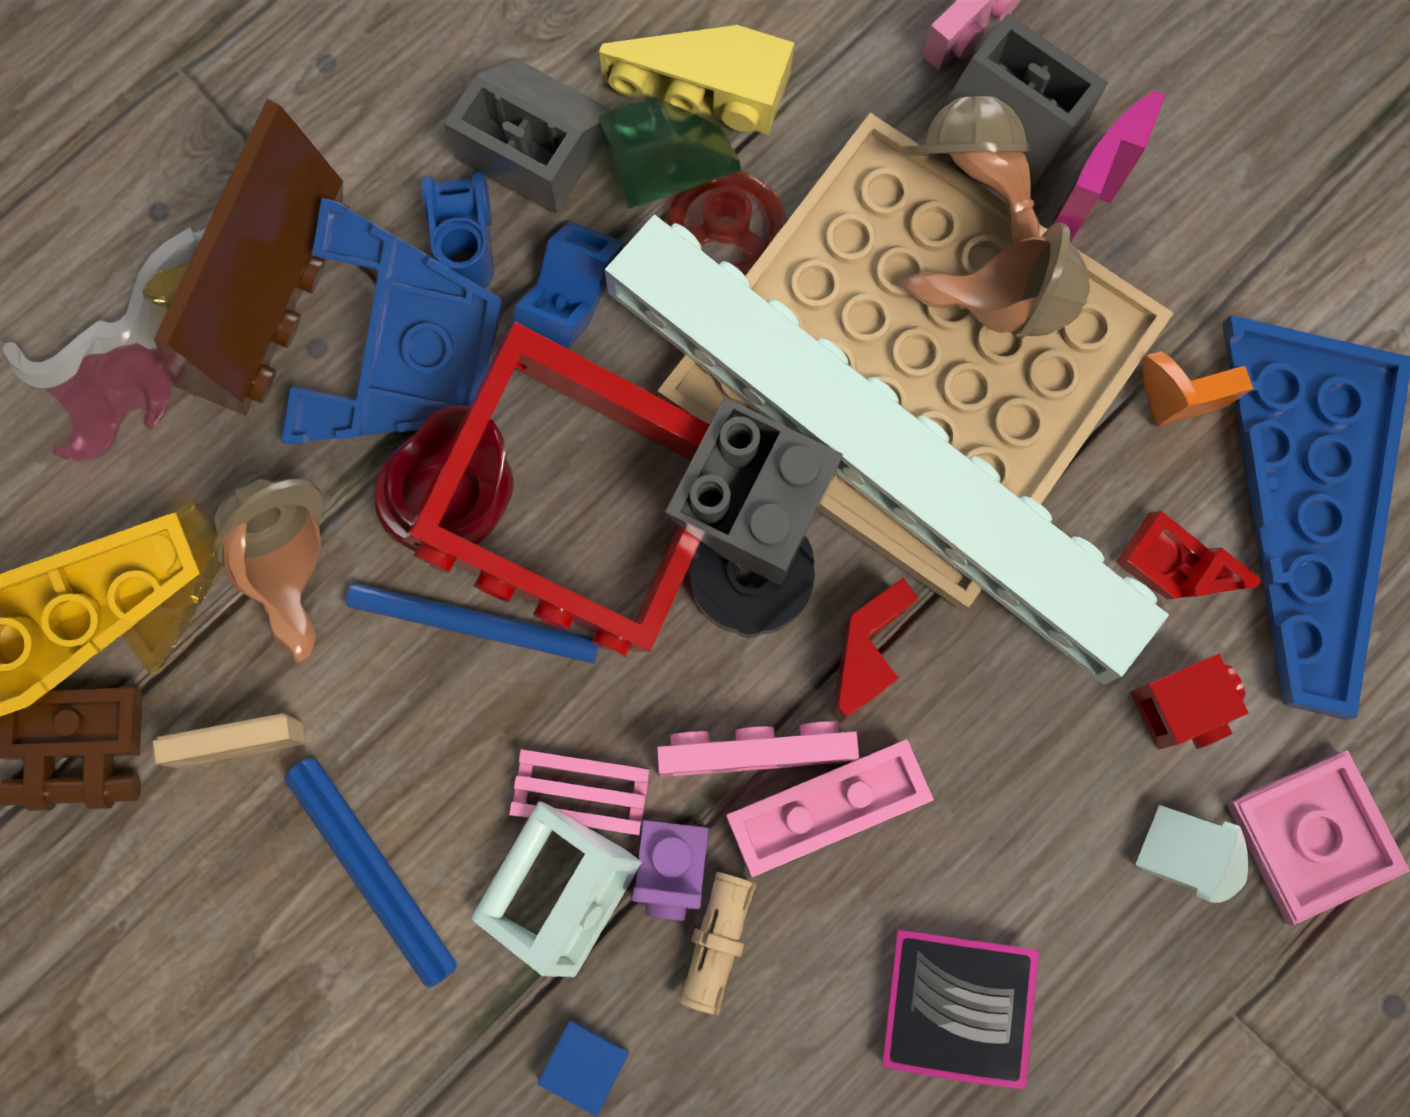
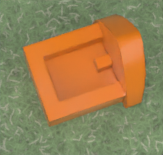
(1176, 398)

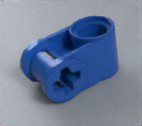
(460, 222)

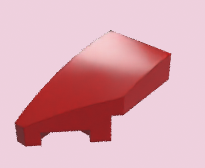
(1179, 564)

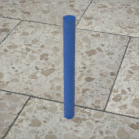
(472, 622)

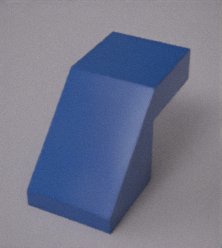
(568, 284)

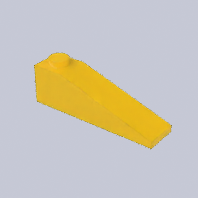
(81, 601)

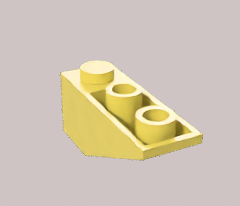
(708, 71)

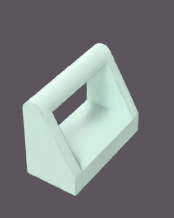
(581, 907)

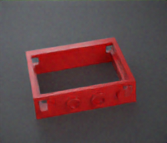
(501, 578)

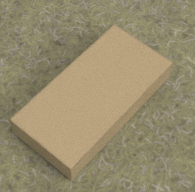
(228, 741)

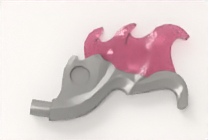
(110, 364)

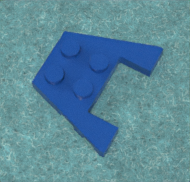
(424, 339)

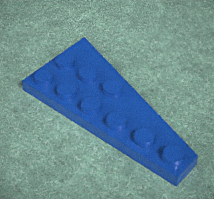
(1320, 486)

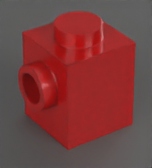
(1192, 704)

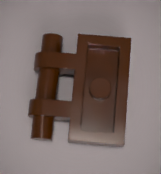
(73, 725)

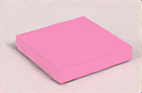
(1317, 837)

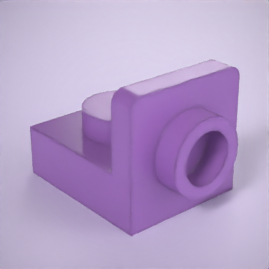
(670, 869)

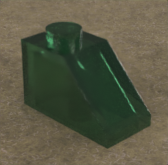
(663, 150)

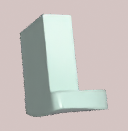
(1196, 854)

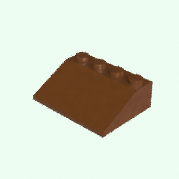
(250, 268)

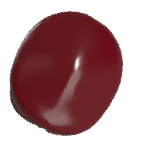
(410, 469)

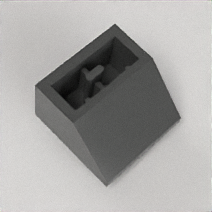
(1041, 86)
(526, 131)
(753, 489)

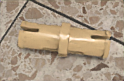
(717, 943)

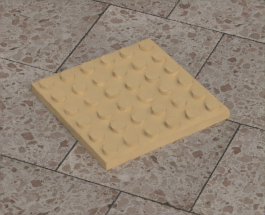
(994, 395)

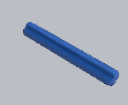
(370, 872)

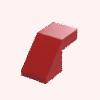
(862, 668)

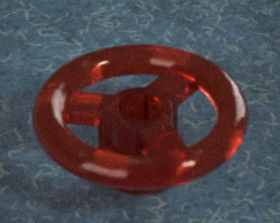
(731, 201)

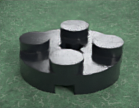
(750, 609)

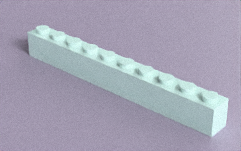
(887, 452)

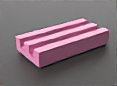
(525, 783)

